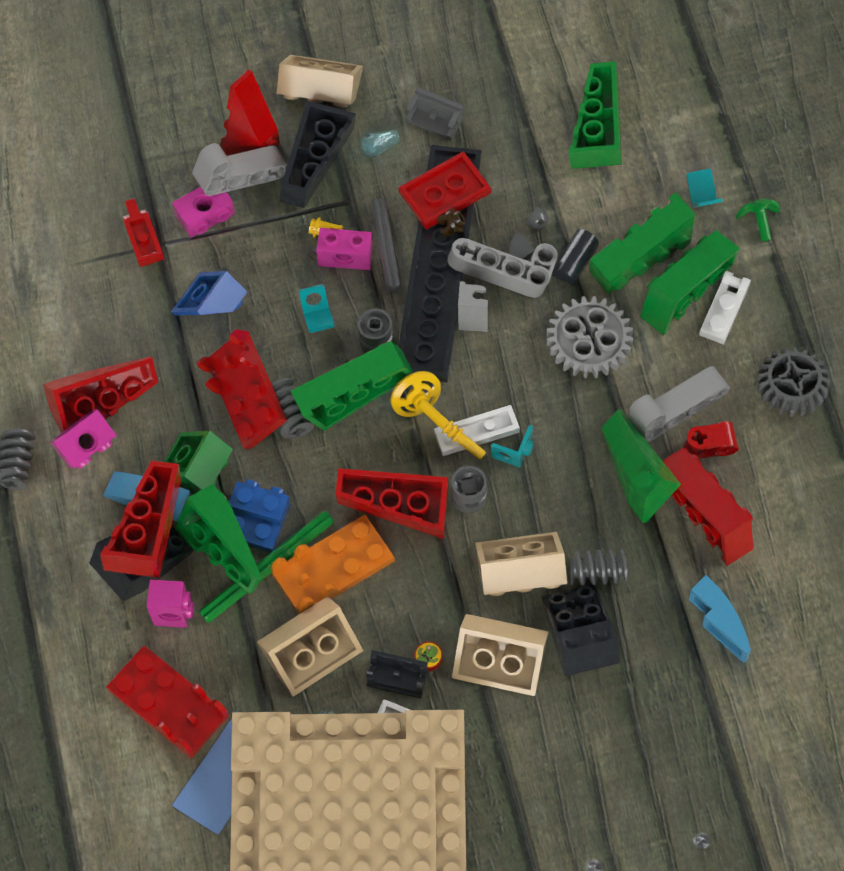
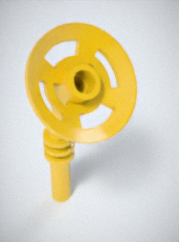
(421, 405)

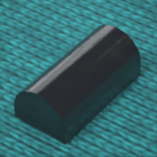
(575, 256)

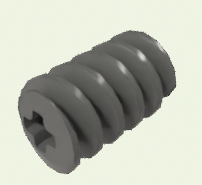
(296, 424)
(14, 458)
(598, 567)

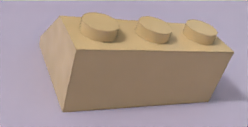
(318, 80)
(521, 563)
(310, 646)
(499, 654)

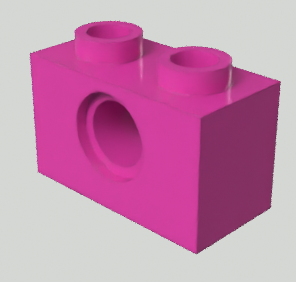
(193, 220)
(344, 248)
(68, 445)
(169, 603)

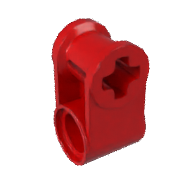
(712, 440)

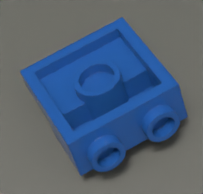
(260, 513)

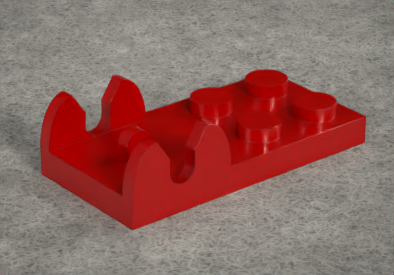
(244, 388)
(168, 701)

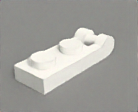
(724, 308)

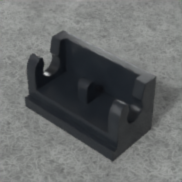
(397, 674)

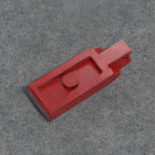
(142, 235)

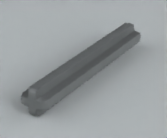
(386, 244)

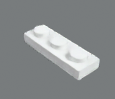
(481, 429)

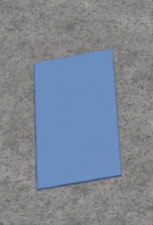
(209, 790)

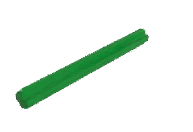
(285, 550)

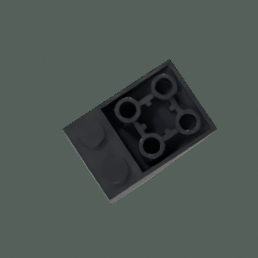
(130, 585)
(581, 630)

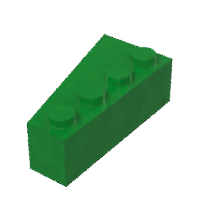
(598, 125)
(644, 245)
(351, 385)

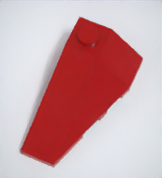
(250, 120)
(99, 389)

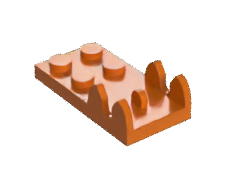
(332, 564)

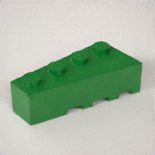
(687, 280)

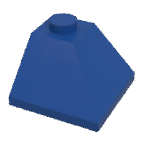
(210, 295)

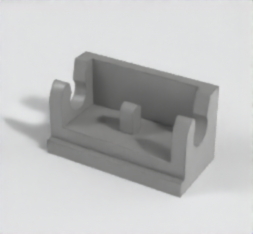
(472, 311)

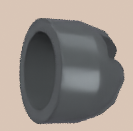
(536, 217)

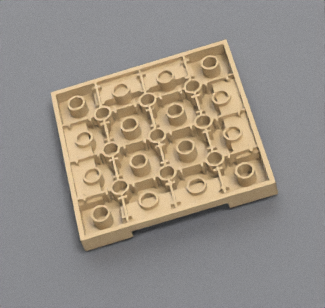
(348, 791)

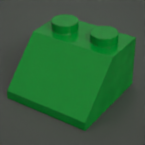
(199, 458)

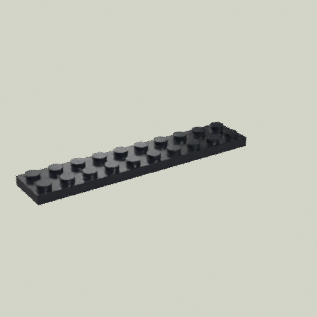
(434, 287)

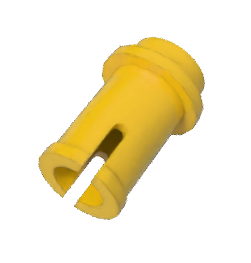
(316, 224)

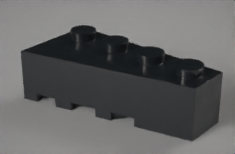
(316, 146)

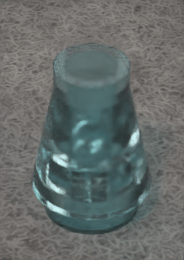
(378, 142)

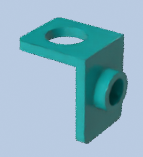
(702, 188)
(318, 315)
(515, 457)

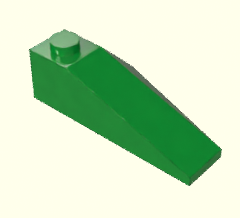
(641, 471)
(212, 527)

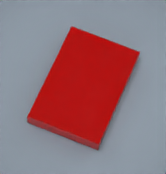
(446, 186)

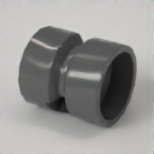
(374, 329)
(469, 489)

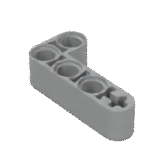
(224, 173)
(501, 262)
(677, 405)

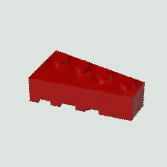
(396, 497)
(711, 506)
(144, 530)

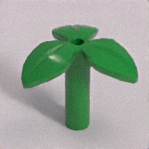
(759, 208)

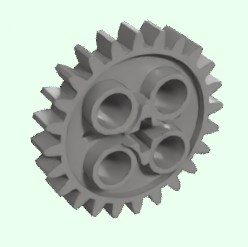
(567, 344)

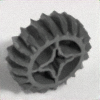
(802, 371)

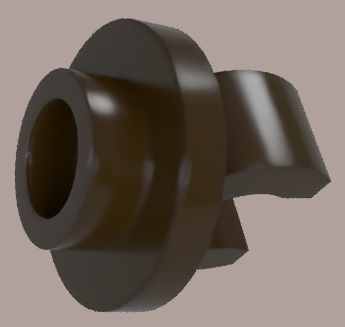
(455, 222)

